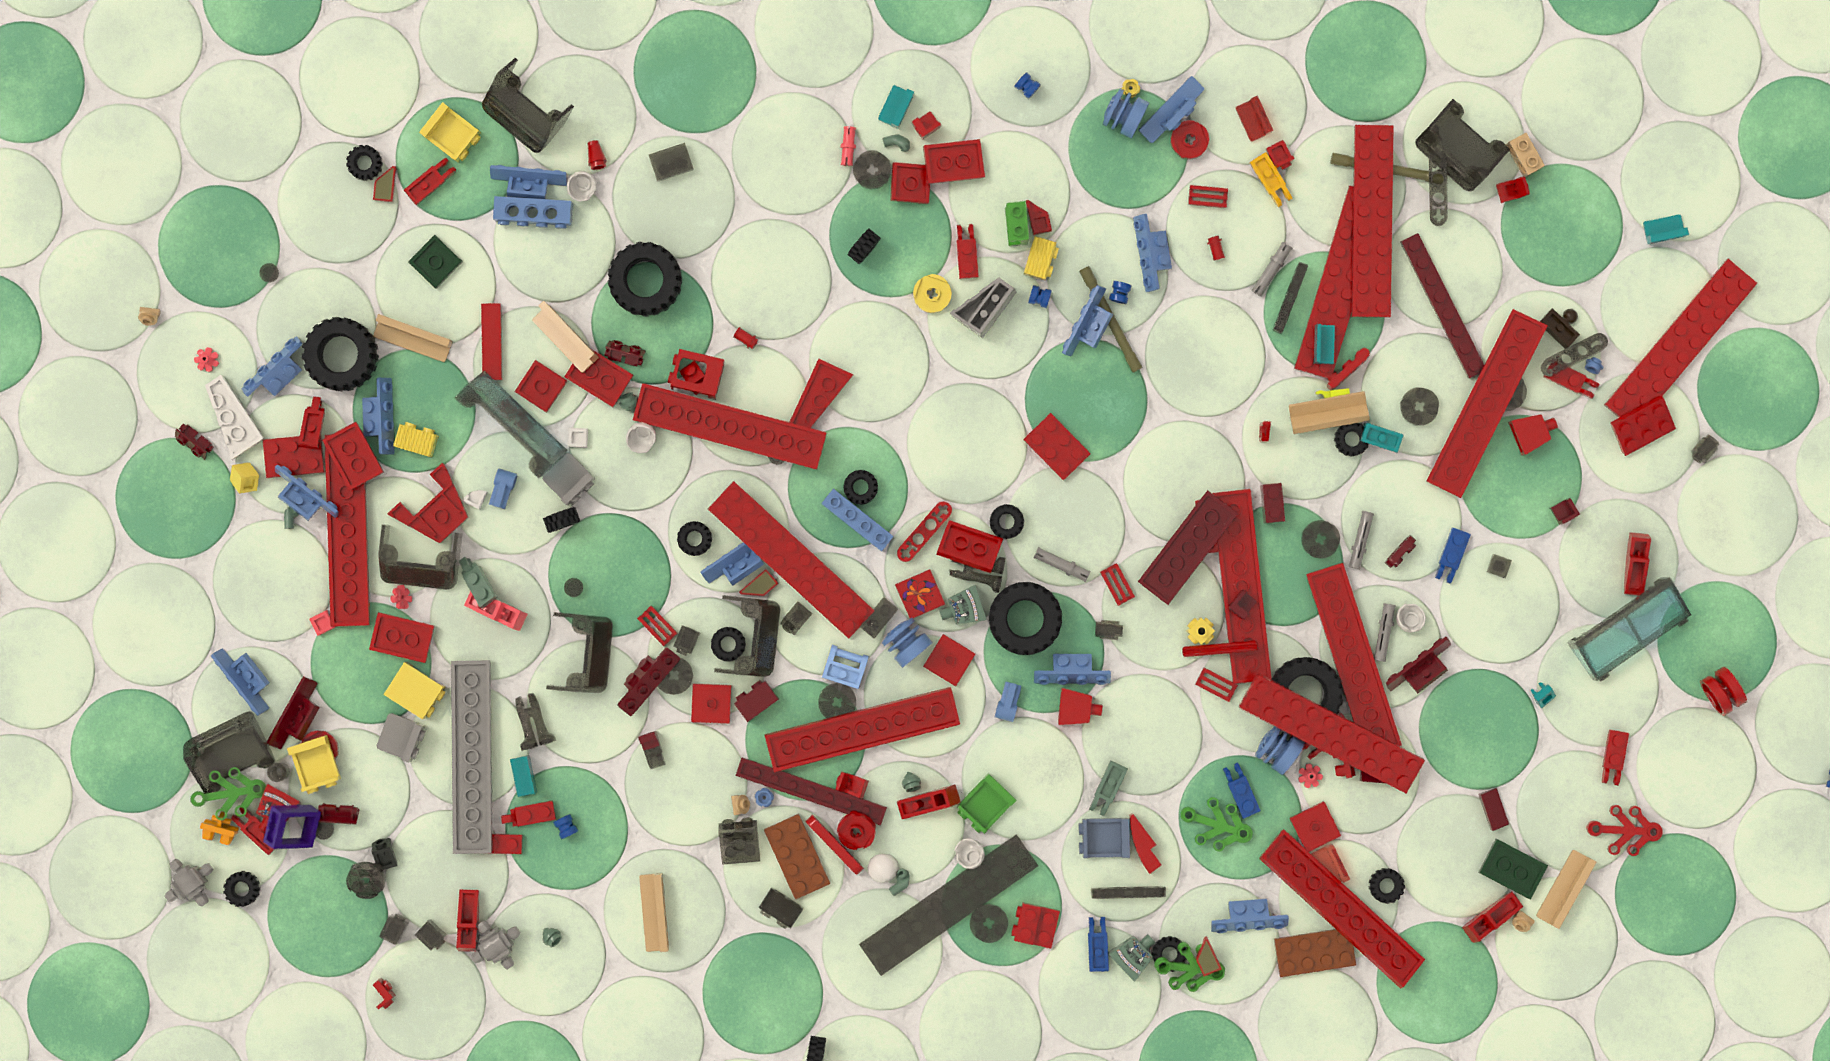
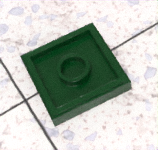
(435, 261)

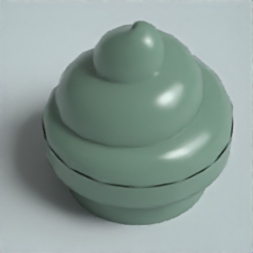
(628, 402)
(911, 782)
(551, 936)

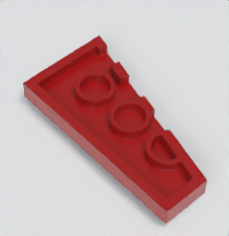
(819, 392)

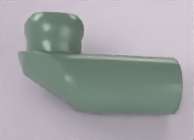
(289, 516)

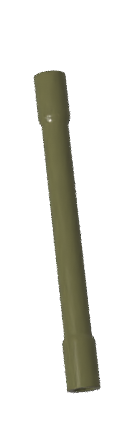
(1346, 160)
(1130, 356)

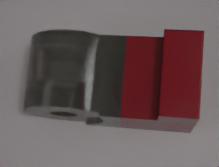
(652, 749)

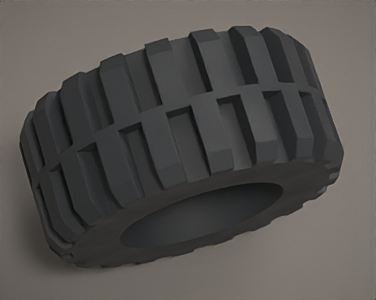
(626, 260)
(315, 347)
(1051, 624)
(1318, 669)

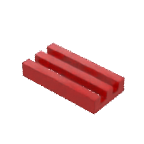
(1208, 196)
(1109, 569)
(648, 627)
(1202, 677)

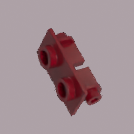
(616, 349)
(198, 447)
(343, 814)

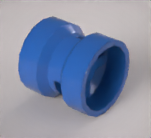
(1027, 85)
(1120, 287)
(1040, 296)
(565, 826)

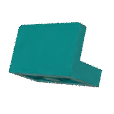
(896, 106)
(1664, 229)
(1324, 344)
(1381, 437)
(523, 776)

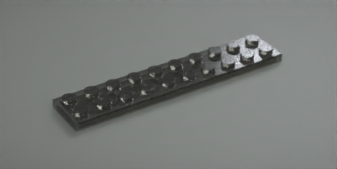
(948, 905)

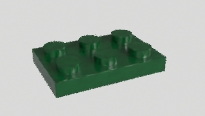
(1513, 869)

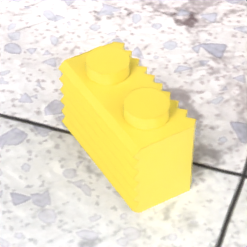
(1040, 258)
(416, 440)

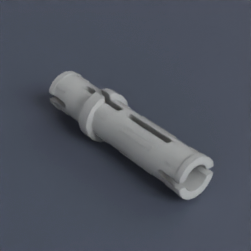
(1272, 268)
(1361, 540)
(1062, 564)
(1384, 632)

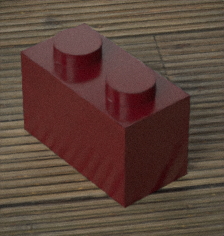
(1272, 503)
(756, 700)

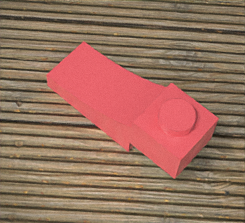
(499, 612)

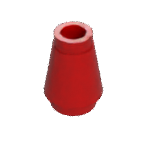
(596, 157)

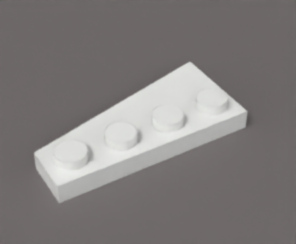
(236, 424)

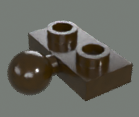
(1560, 327)

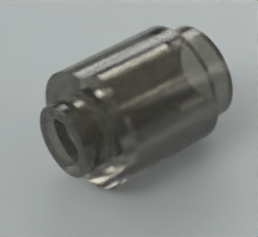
(1704, 449)
(1108, 630)
(272, 772)

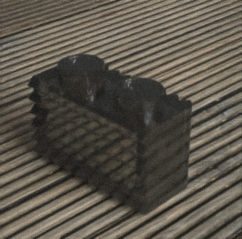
(781, 908)

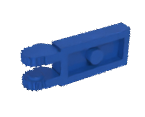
(1452, 553)
(1242, 792)
(1098, 947)

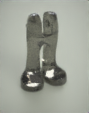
(992, 580)
(535, 712)

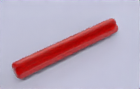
(1223, 648)

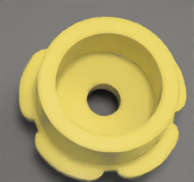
(1131, 83)

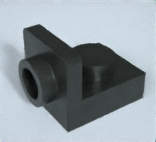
(383, 853)

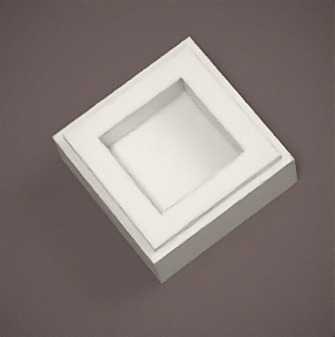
(578, 437)

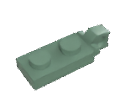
(477, 582)

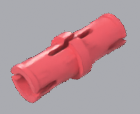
(848, 146)

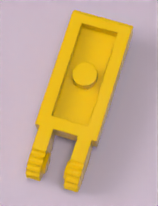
(1270, 177)

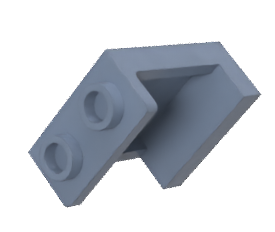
(1104, 837)

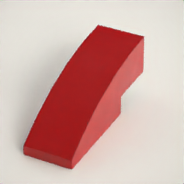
(1636, 563)
(1143, 844)
(1492, 917)
(467, 920)

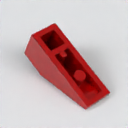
(929, 801)

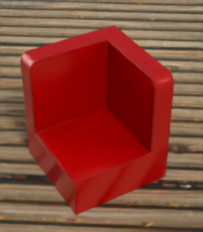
(926, 125)

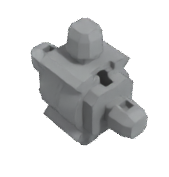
(189, 882)
(495, 944)

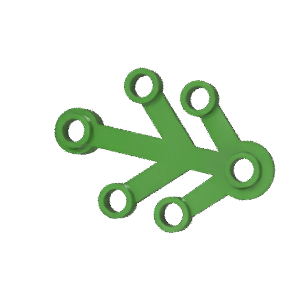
(231, 793)
(1219, 825)
(1190, 969)

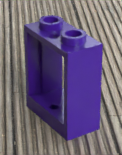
(277, 822)

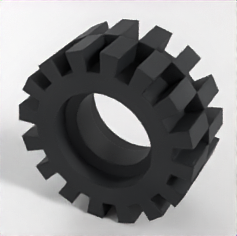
(360, 151)
(864, 246)
(1340, 440)
(860, 475)
(561, 519)
(1018, 521)
(694, 550)
(728, 632)
(230, 892)
(1395, 893)
(1168, 942)
(816, 1048)

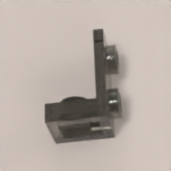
(879, 618)

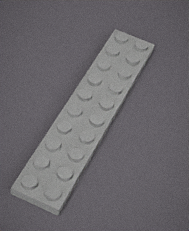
(471, 756)

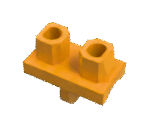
(222, 827)

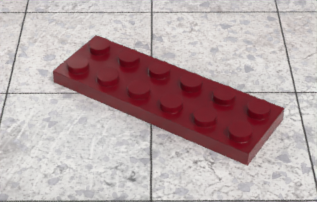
(1188, 547)

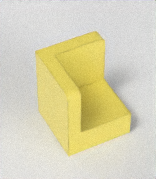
(244, 477)

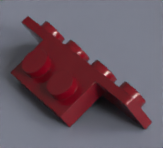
(1422, 670)
(646, 679)
(296, 716)

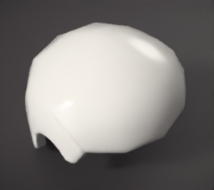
(581, 186)
(640, 437)
(1410, 618)
(969, 853)
(883, 868)

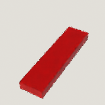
(492, 339)

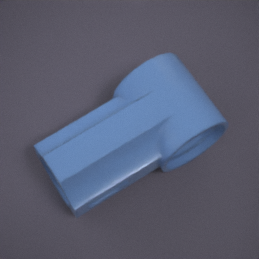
(504, 483)
(1007, 705)

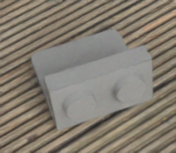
(568, 479)
(401, 737)

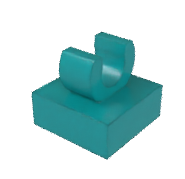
(1544, 696)

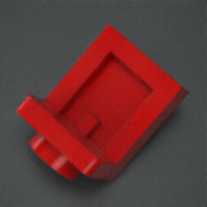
(1280, 155)
(1513, 189)
(692, 373)
(851, 784)
(384, 989)

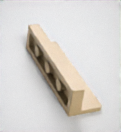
(564, 337)
(412, 338)
(1329, 412)
(1566, 889)
(654, 912)

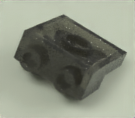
(739, 841)

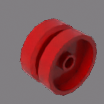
(1723, 691)

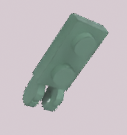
(1109, 785)

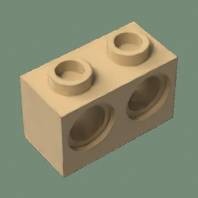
(1525, 155)

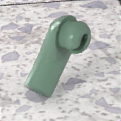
(897, 140)
(902, 882)

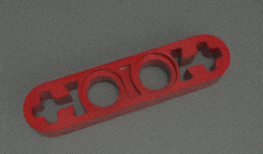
(927, 534)
(834, 844)

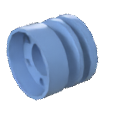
(1125, 113)
(906, 642)
(1279, 749)

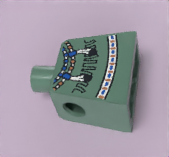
(964, 607)
(1133, 955)

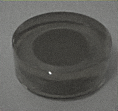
(324, 830)

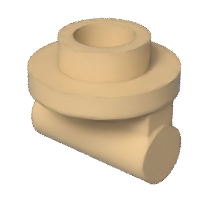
(148, 316)
(740, 804)
(1522, 921)

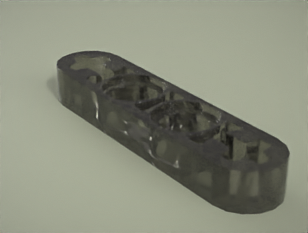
(1435, 188)
(1290, 297)
(1573, 352)
(1128, 892)

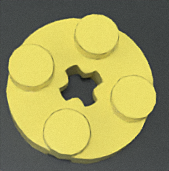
(926, 284)

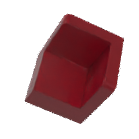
(1564, 511)
(1242, 604)

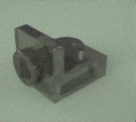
(795, 618)

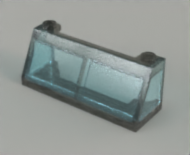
(516, 420)
(1630, 629)

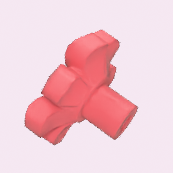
(210, 359)
(401, 597)
(1306, 775)

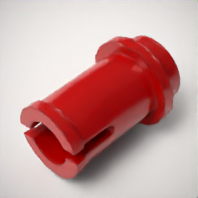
(1216, 247)
(746, 338)

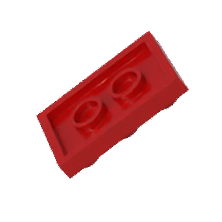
(953, 161)
(601, 379)
(1643, 425)
(1056, 446)
(289, 454)
(353, 456)
(969, 546)
(401, 637)

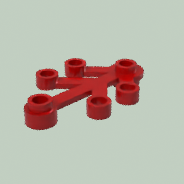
(1627, 830)

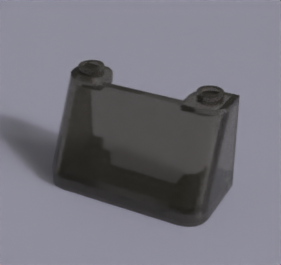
(1467, 153)
(226, 746)

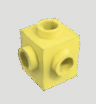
(1193, 633)

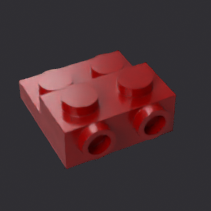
(1035, 925)

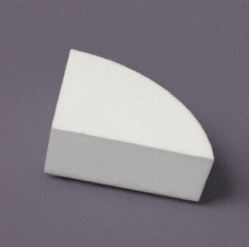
(475, 498)

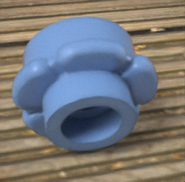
(1594, 365)
(764, 792)

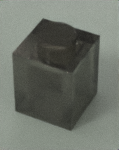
(686, 640)
(394, 928)
(431, 935)

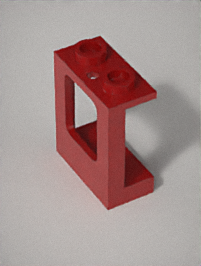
(711, 378)

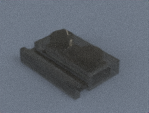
(671, 162)

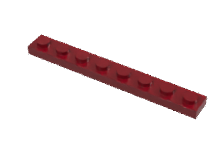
(1443, 305)
(809, 790)

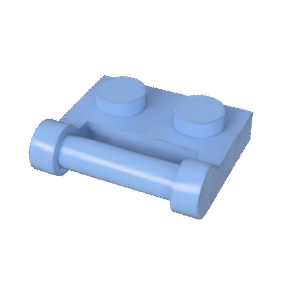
(843, 673)

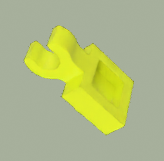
(1326, 394)

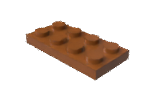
(797, 856)
(1313, 952)

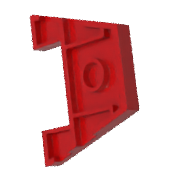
(440, 515)

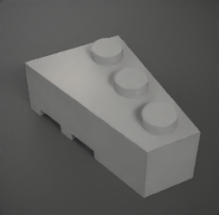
(985, 307)

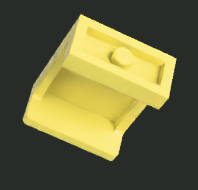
(450, 133)
(415, 691)
(315, 764)

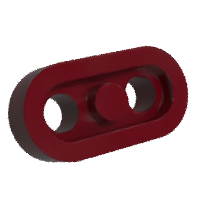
(1406, 546)

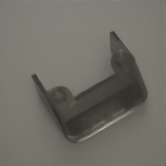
(520, 114)
(440, 576)
(764, 637)
(596, 657)

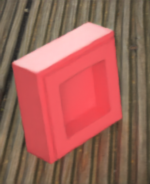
(321, 623)

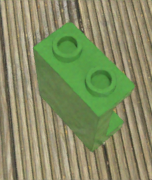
(1016, 223)
(985, 804)

